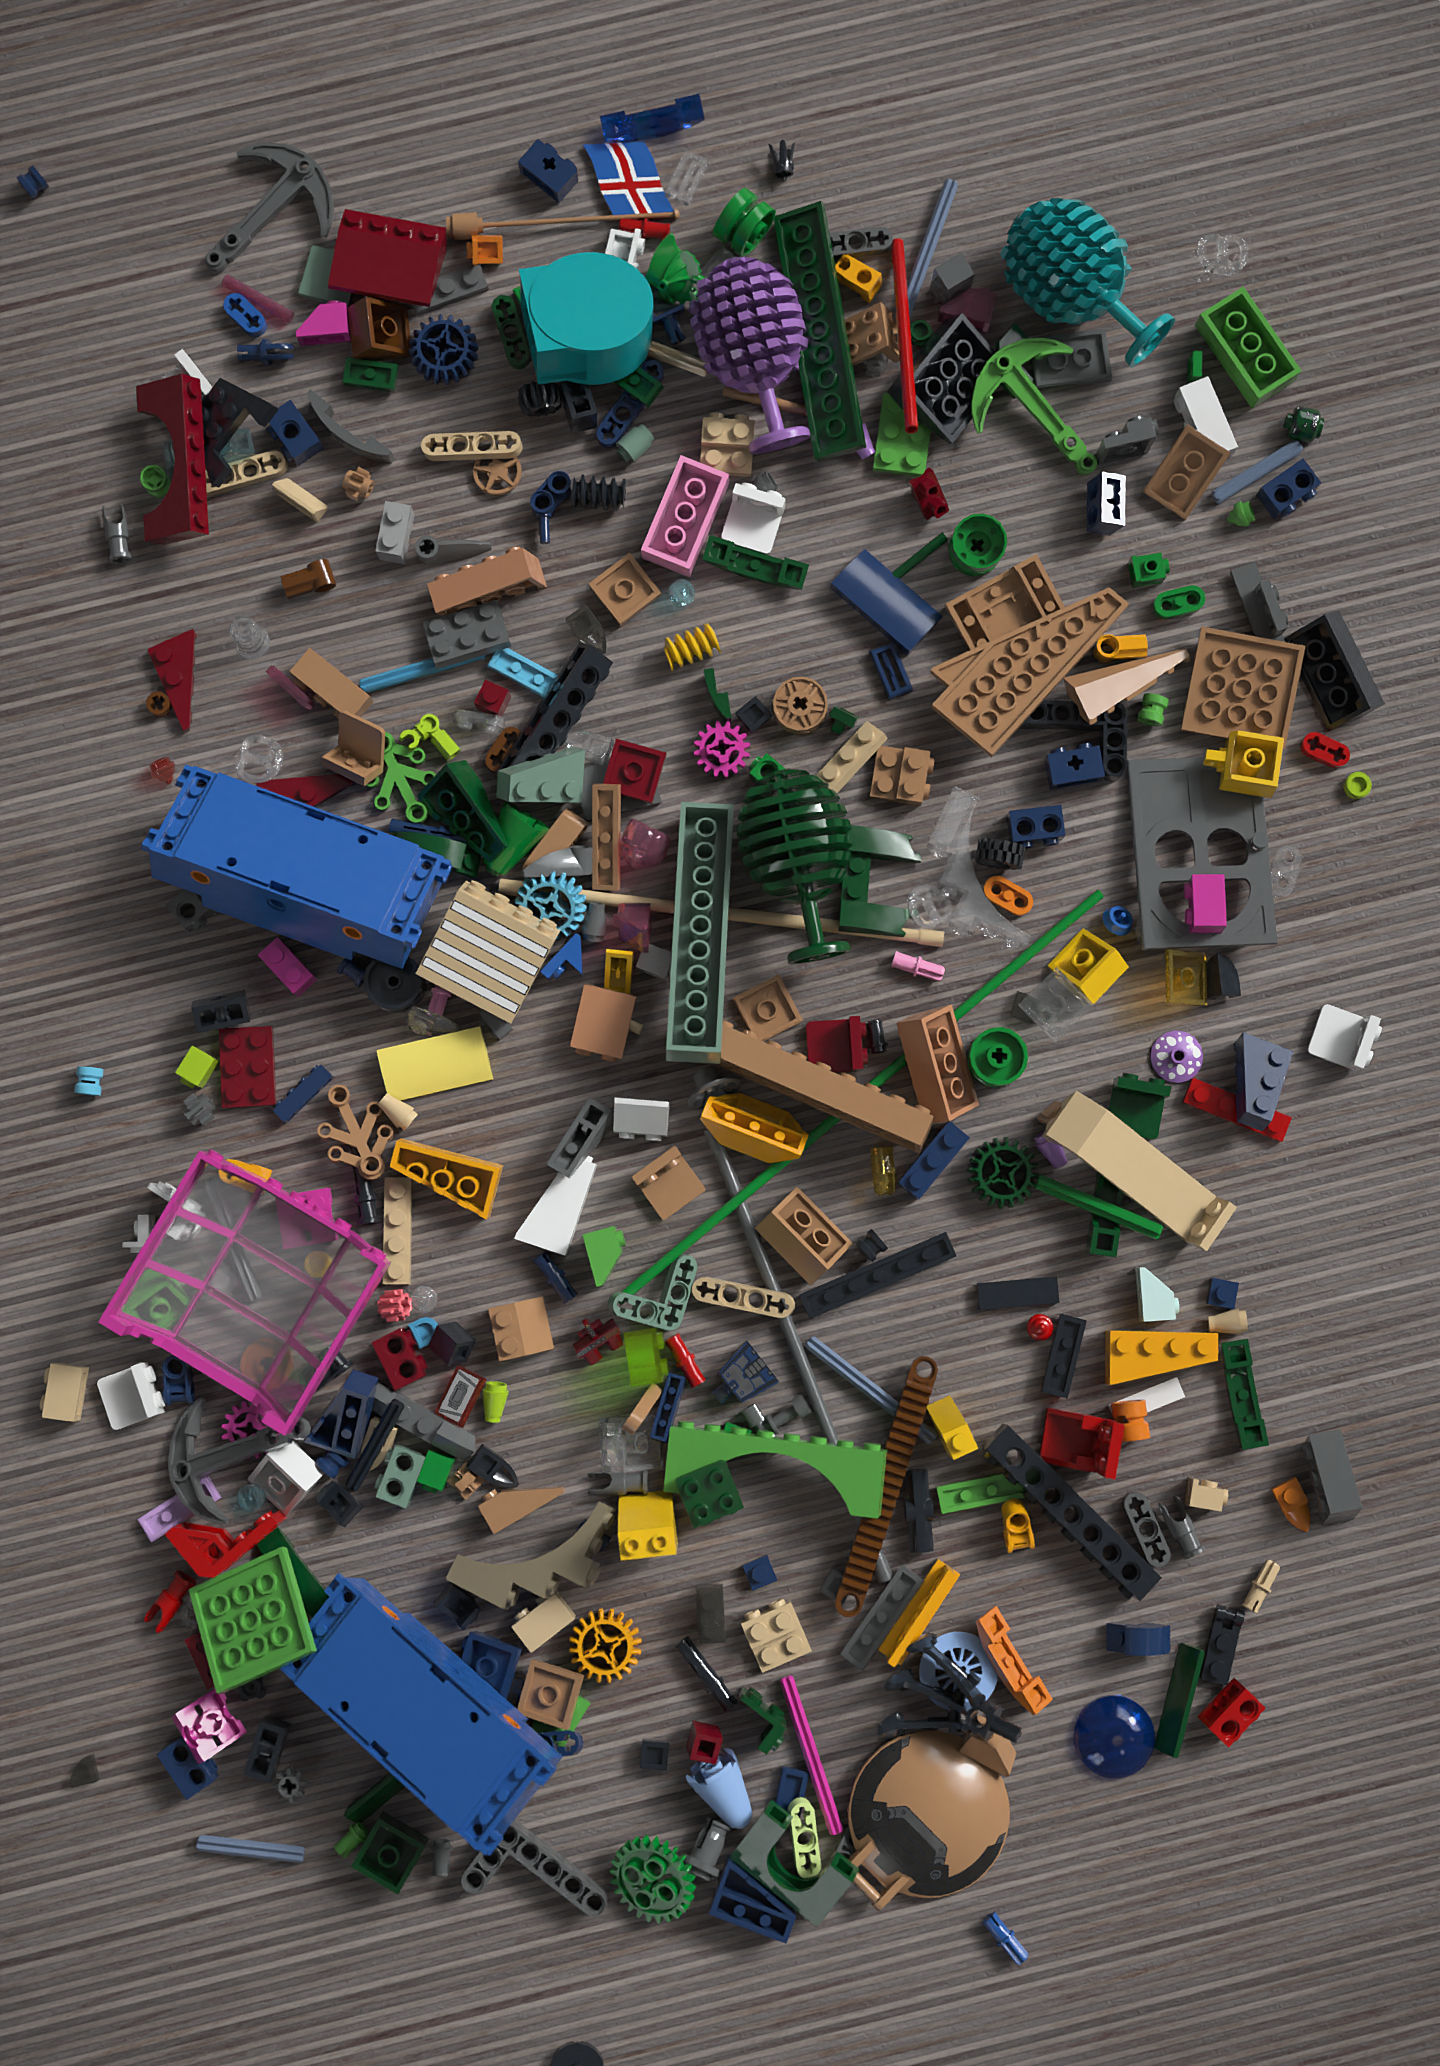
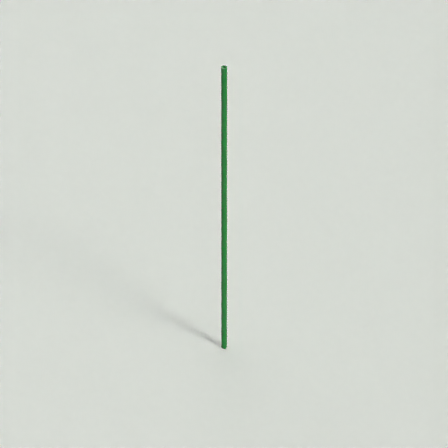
(878, 1081)

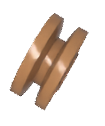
(800, 690)

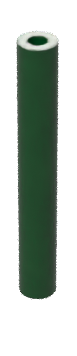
(919, 556)

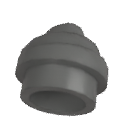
(765, 482)

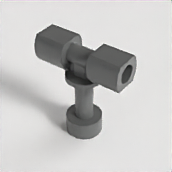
(756, 1418)

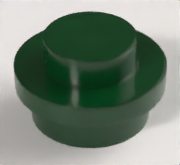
(920, 332)

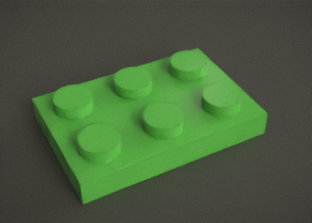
(895, 449)

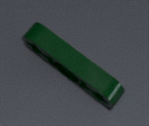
(512, 313)

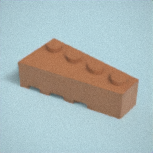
(486, 581)

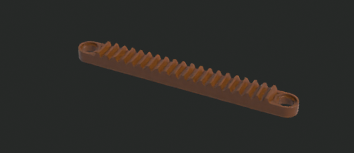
(899, 1449)

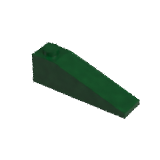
(463, 805)

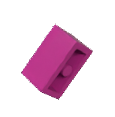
(1206, 903)
(287, 967)

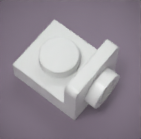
(142, 1230)

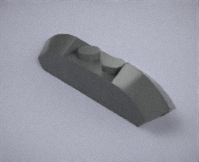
(426, 1423)

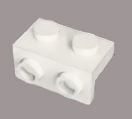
(626, 245)

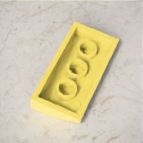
(435, 1064)

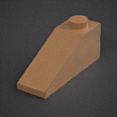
(512, 1504)

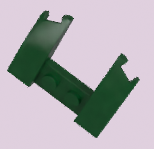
(855, 912)

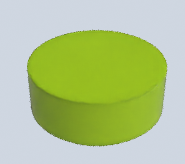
(1357, 785)

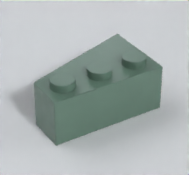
(546, 779)

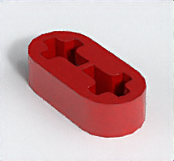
(1322, 755)

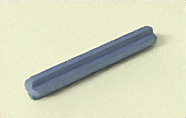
(1256, 471)
(250, 1848)

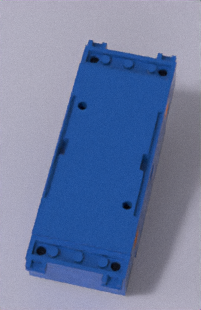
(295, 868)
(422, 1713)

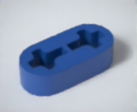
(249, 311)

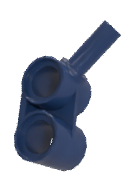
(554, 497)

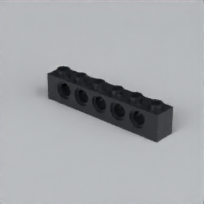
(555, 701)

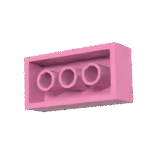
(685, 516)

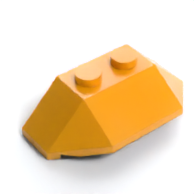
(754, 1127)

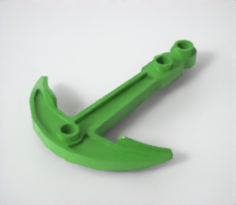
(1028, 395)

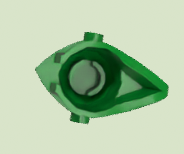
(673, 272)

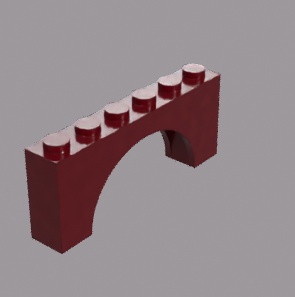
(184, 508)

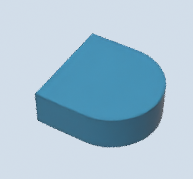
(423, 1330)

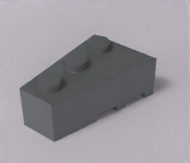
(1332, 1477)

